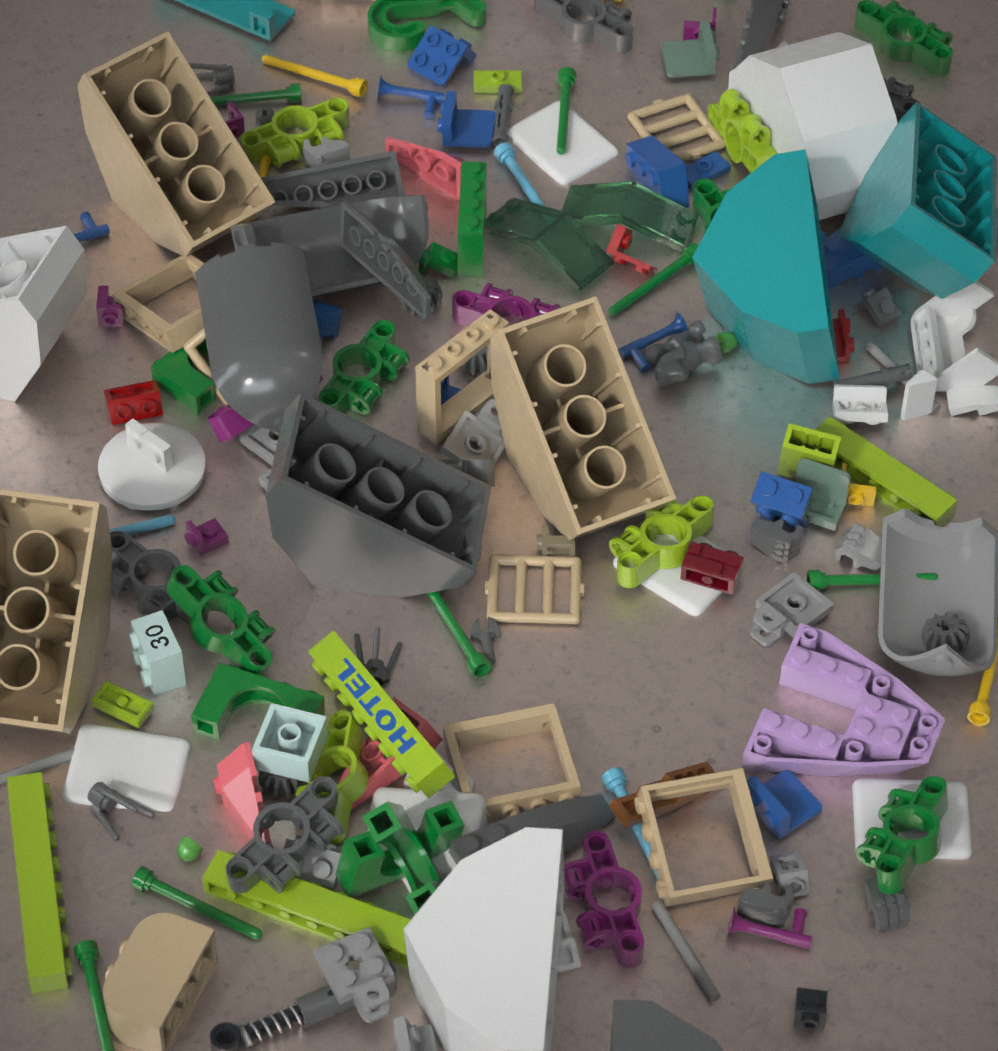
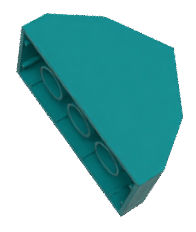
(927, 206)
(768, 270)

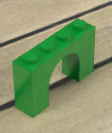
(471, 218)
(182, 382)
(234, 688)
(394, 829)
(367, 867)

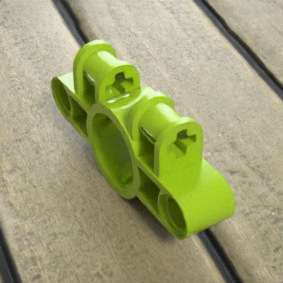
(321, 120)
(742, 130)
(643, 557)
(340, 751)

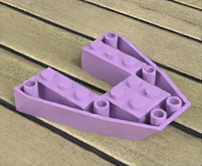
(886, 734)

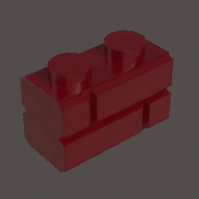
(712, 567)

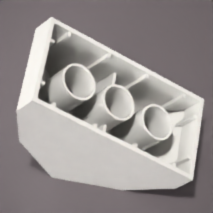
(822, 100)
(39, 293)
(491, 946)

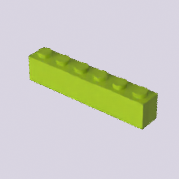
(893, 480)

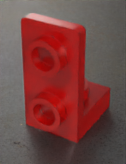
(619, 242)

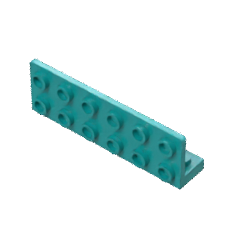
(258, 17)

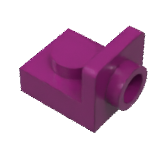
(107, 311)
(205, 536)

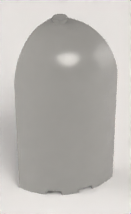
(966, 586)

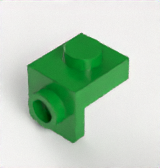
(439, 259)

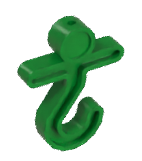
(408, 35)

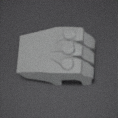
(328, 152)
(861, 546)

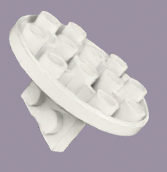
(151, 466)

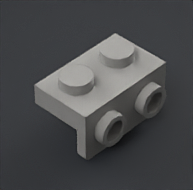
(319, 866)

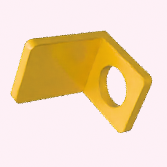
(860, 494)

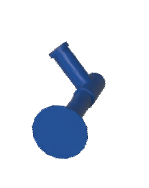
(430, 96)
(93, 230)
(634, 348)

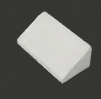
(919, 395)

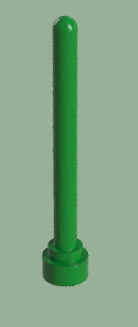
(566, 79)
(291, 93)
(685, 259)
(820, 580)
(477, 663)
(145, 880)
(87, 955)

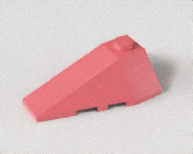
(432, 166)
(378, 766)
(240, 789)

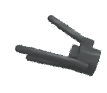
(221, 75)
(376, 666)
(106, 799)

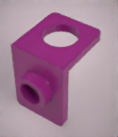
(691, 28)
(235, 124)

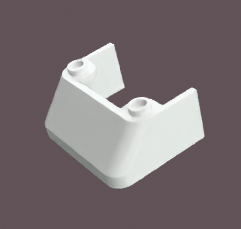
(939, 341)

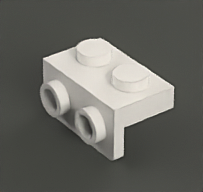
(860, 404)

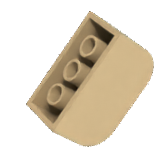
(158, 980)

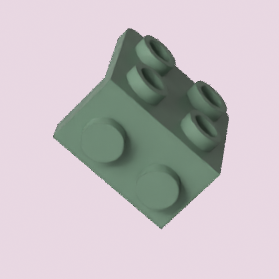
(692, 56)
(829, 492)

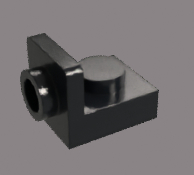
(810, 1008)

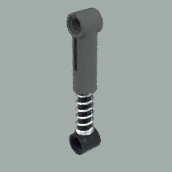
(307, 1011)

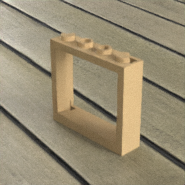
(152, 285)
(438, 420)
(506, 726)
(748, 825)

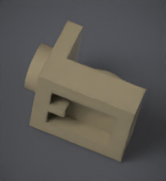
(554, 545)

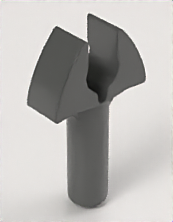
(486, 638)

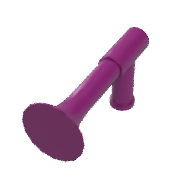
(793, 937)

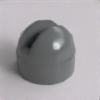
(264, 112)

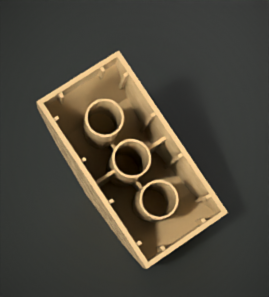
(168, 148)
(575, 421)
(51, 607)

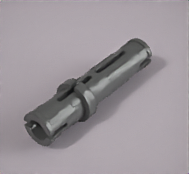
(503, 108)
(880, 378)

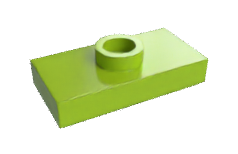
(489, 80)
(122, 704)

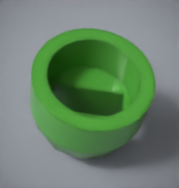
(727, 341)
(188, 849)

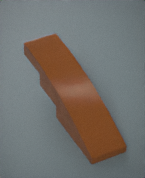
(625, 808)

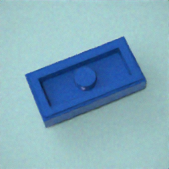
(708, 167)

